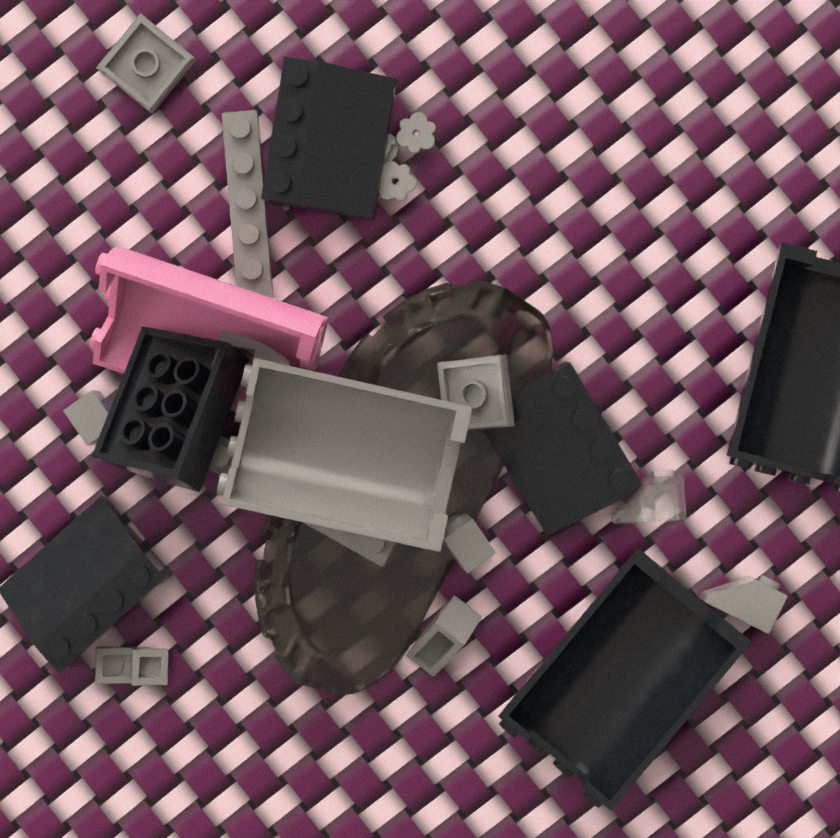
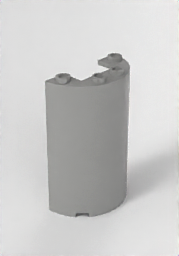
(344, 454)

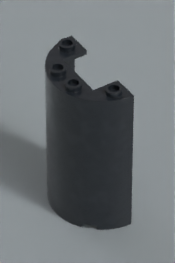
(793, 379)
(624, 679)

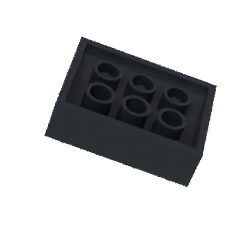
(328, 138)
(171, 407)
(562, 451)
(82, 583)

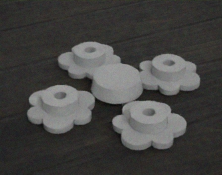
(404, 138)

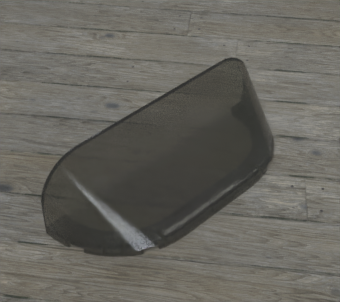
(331, 610)

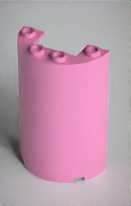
(190, 303)

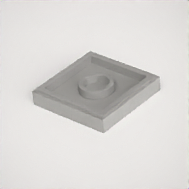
(146, 63)
(481, 385)

